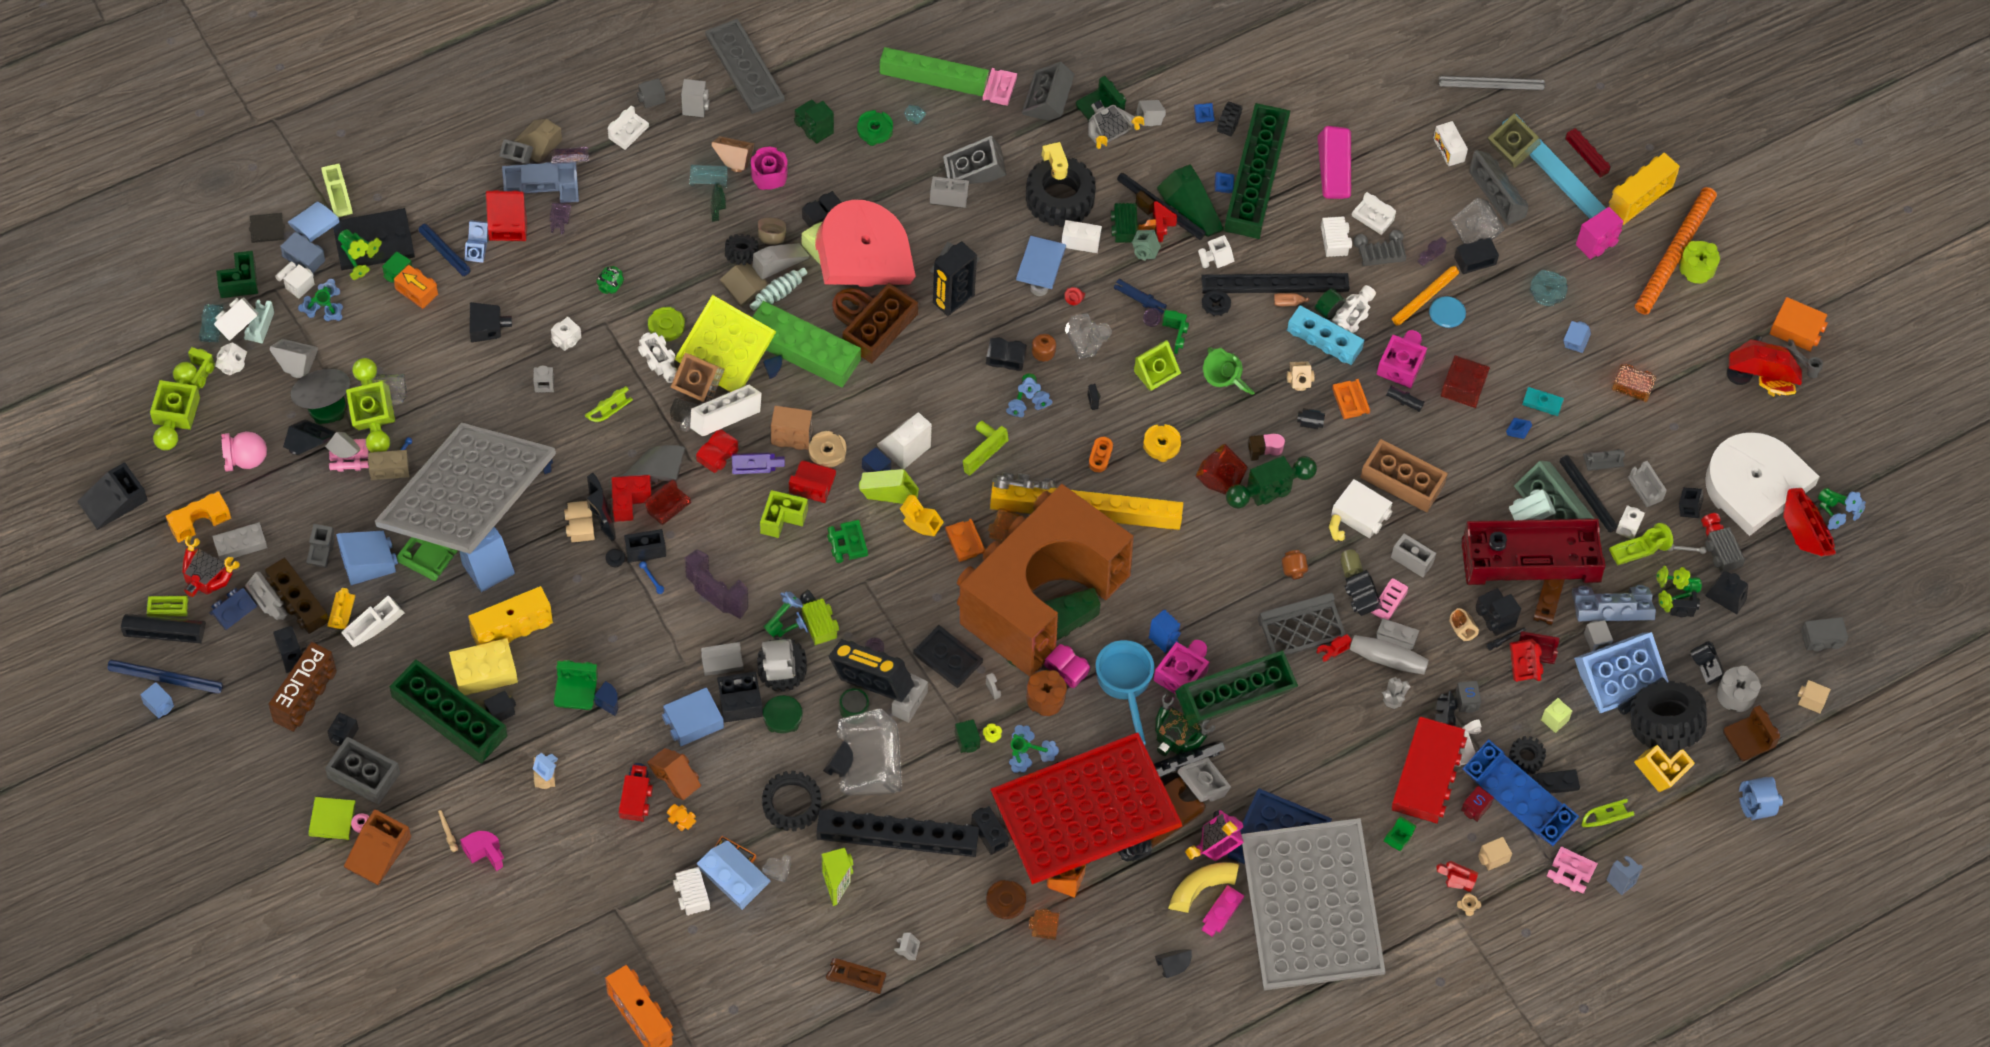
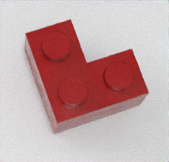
(629, 491)

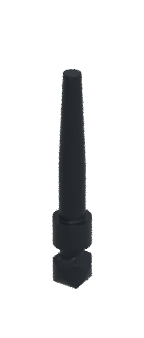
(1498, 642)

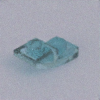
(208, 330)

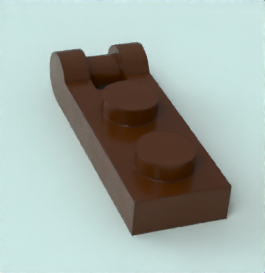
(1549, 600)
(856, 975)

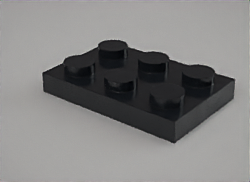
(948, 656)

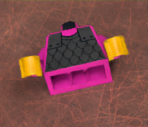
(1218, 837)

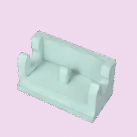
(259, 325)

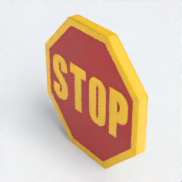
(1777, 386)

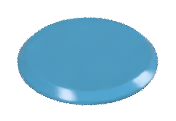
(1447, 311)

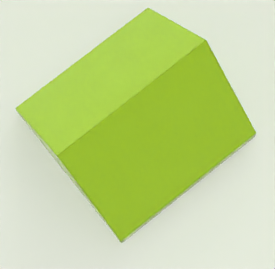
(1156, 366)

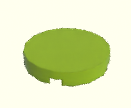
(666, 322)

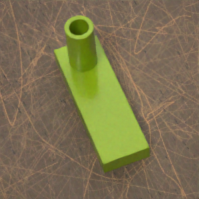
(990, 446)

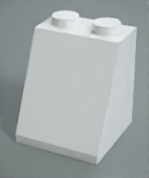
(908, 441)

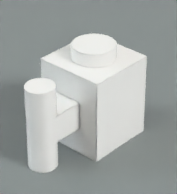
(1219, 252)
(296, 279)

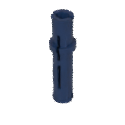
(1147, 300)

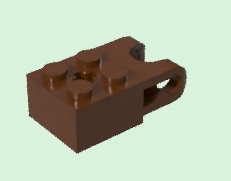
(1186, 810)

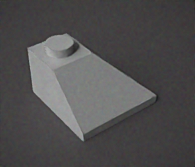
(294, 356)

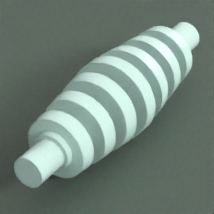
(779, 288)

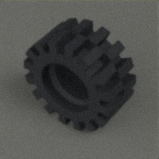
(1229, 118)
(740, 249)
(1534, 747)

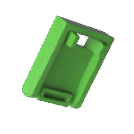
(428, 560)

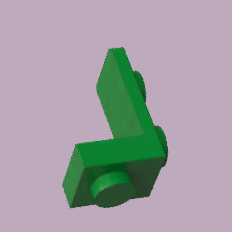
(1177, 321)

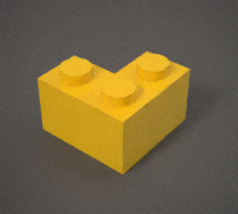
(1663, 770)

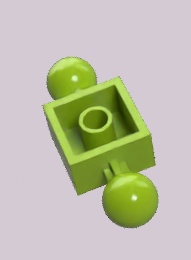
(174, 405)
(370, 405)

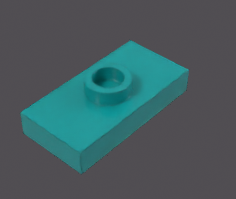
(1543, 401)

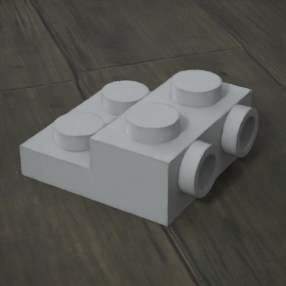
(1204, 780)

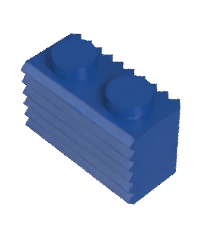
(1164, 631)

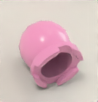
(243, 450)

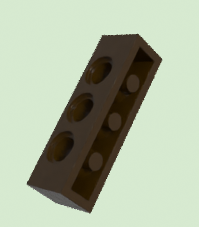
(283, 571)

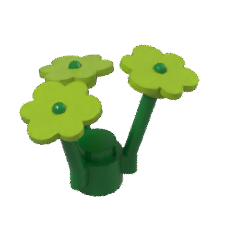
(356, 249)

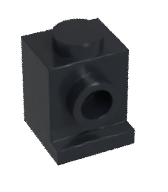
(1691, 502)

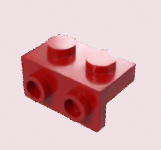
(1526, 660)

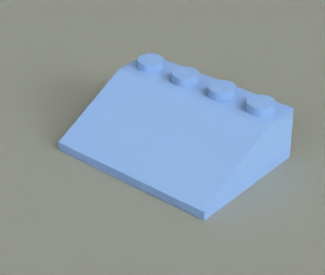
(1620, 670)

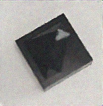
(1093, 396)

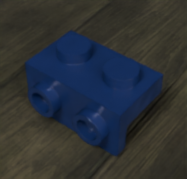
(233, 608)

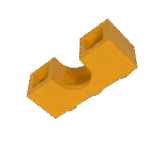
(211, 507)

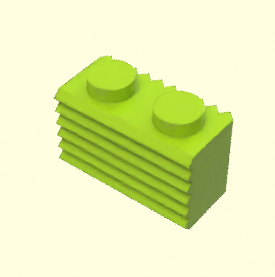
(819, 621)

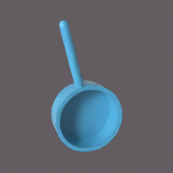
(1125, 673)

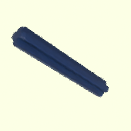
(444, 250)

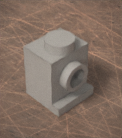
(543, 374)

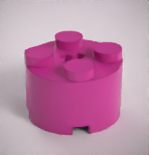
(769, 168)

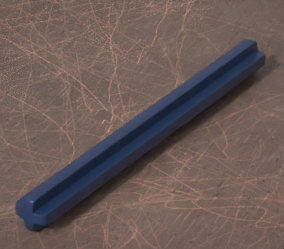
(165, 676)

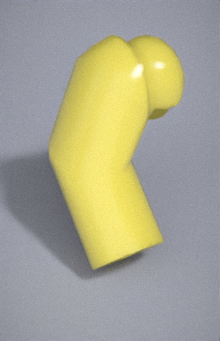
(1334, 528)

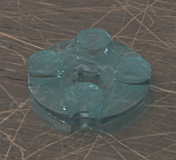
(1551, 279)

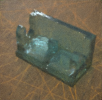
(708, 175)

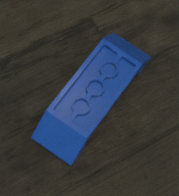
(1520, 793)

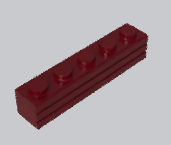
(1588, 152)

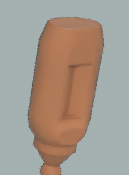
(1289, 299)

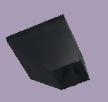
(306, 436)

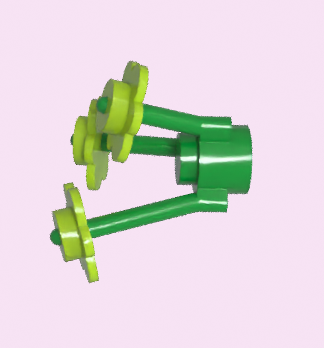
(1682, 580)

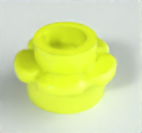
(992, 737)

